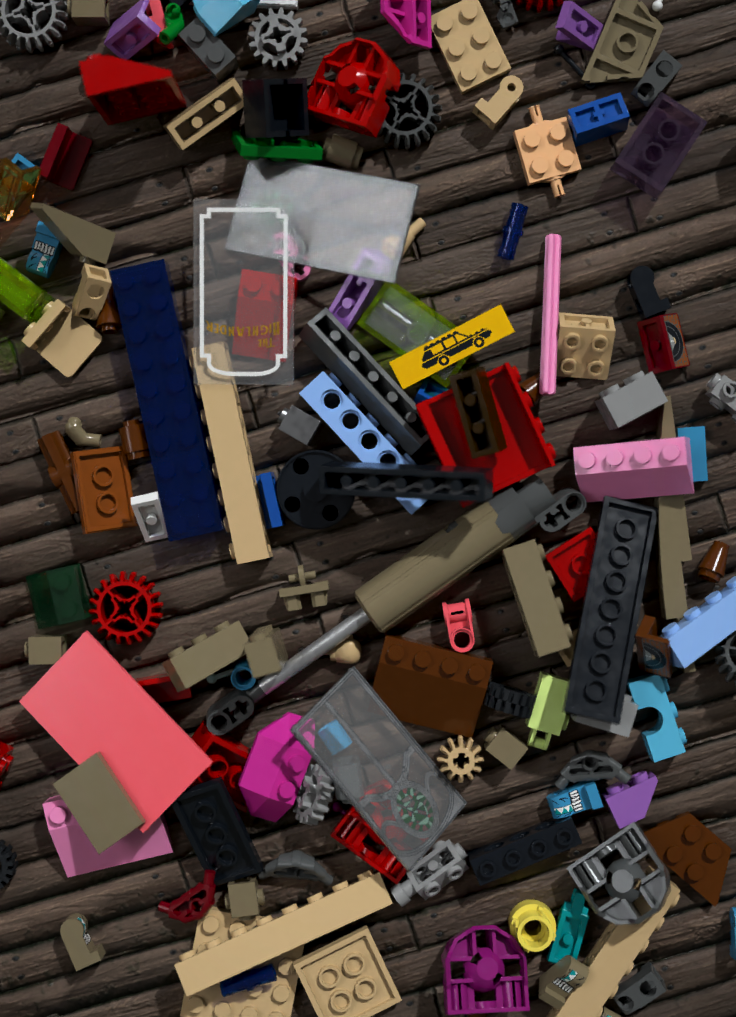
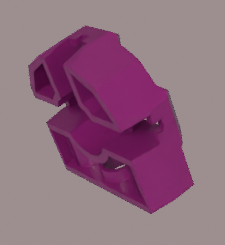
(510, 991)

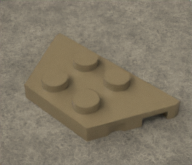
(624, 44)

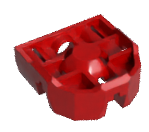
(354, 66)
(383, 862)

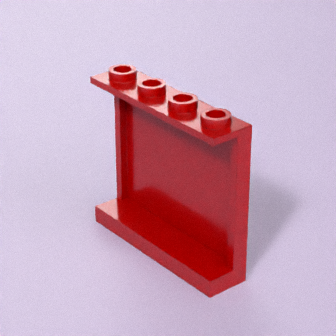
(526, 448)

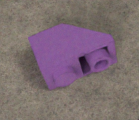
(630, 800)

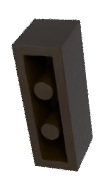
(478, 412)

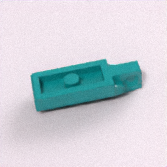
(569, 928)

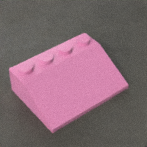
(79, 854)

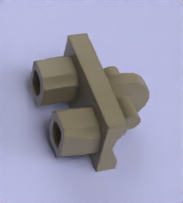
(292, 593)

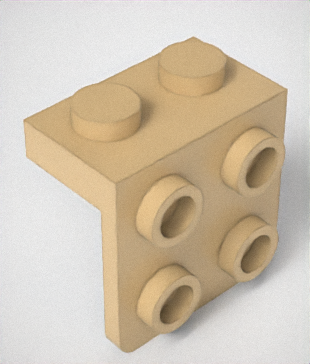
(62, 338)

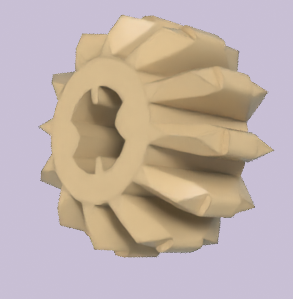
(467, 764)

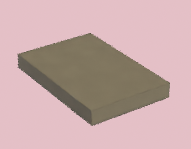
(99, 802)

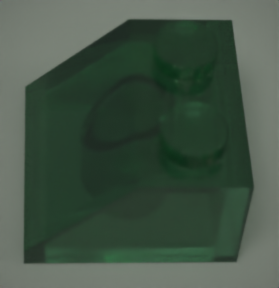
(58, 596)

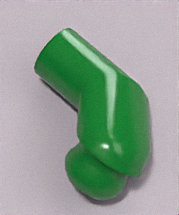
(174, 23)

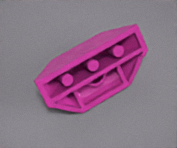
(410, 20)
(274, 770)

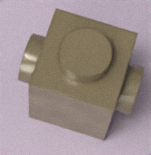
(244, 898)

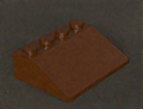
(432, 684)

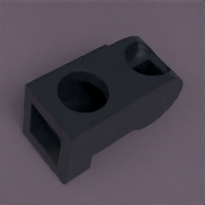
(644, 294)

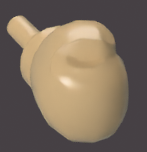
(346, 652)

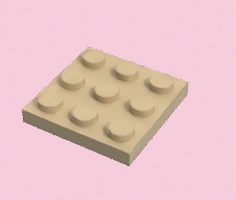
(347, 977)

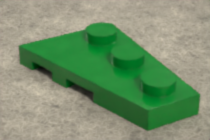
(288, 147)

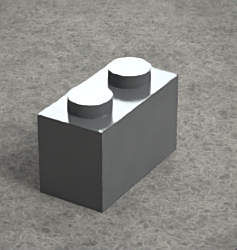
(208, 50)

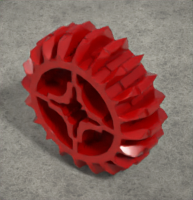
(117, 598)

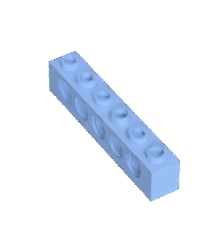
(315, 396)

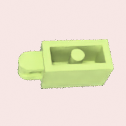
(547, 710)

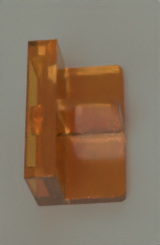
(16, 188)

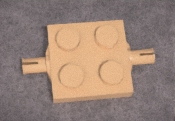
(546, 151)

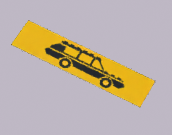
(452, 346)

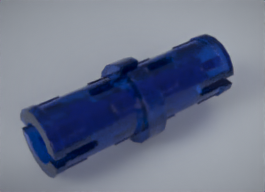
(512, 231)
(248, 980)

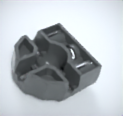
(592, 876)

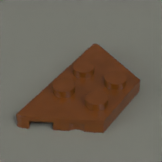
(692, 853)

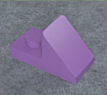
(577, 27)

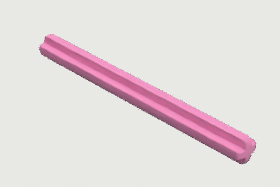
(550, 315)

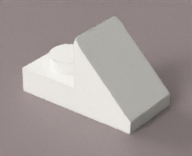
(149, 516)

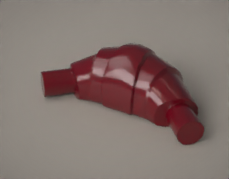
(188, 905)

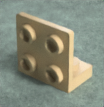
(584, 345)

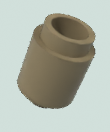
(342, 151)

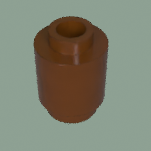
(134, 440)

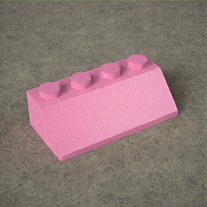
(634, 469)

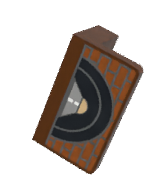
(653, 651)

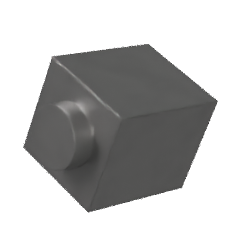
(298, 424)

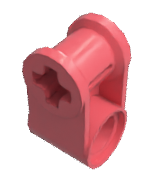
(459, 623)

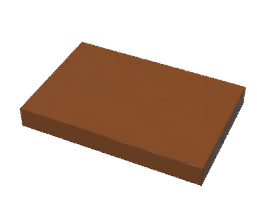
(103, 489)

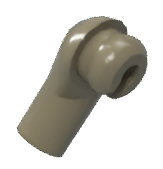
(79, 436)

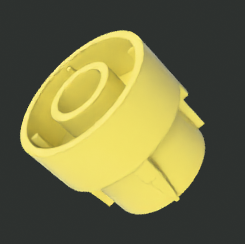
(536, 939)

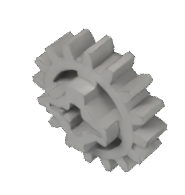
(266, 42)
(313, 796)

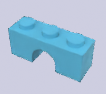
(665, 737)

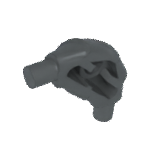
(591, 766)
(296, 866)

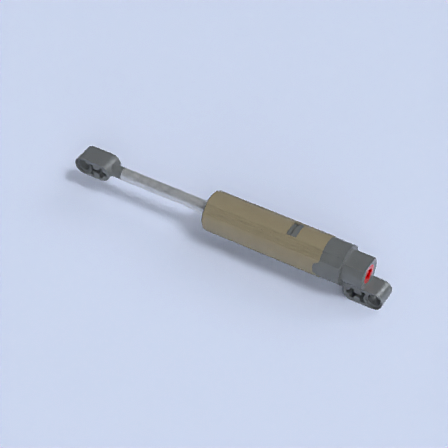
(420, 578)

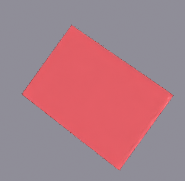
(101, 708)

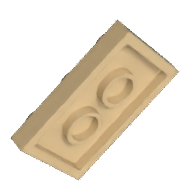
(468, 45)

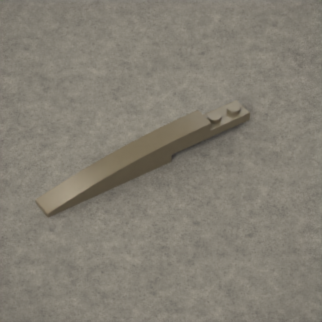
(671, 539)

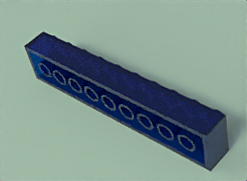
(167, 399)

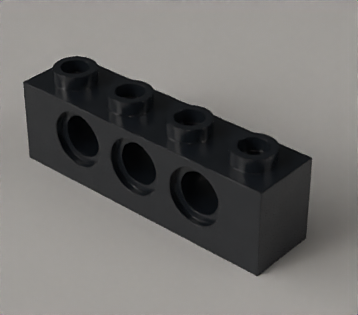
(523, 849)

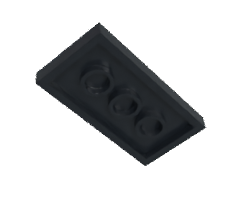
(217, 831)

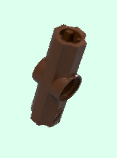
(60, 467)

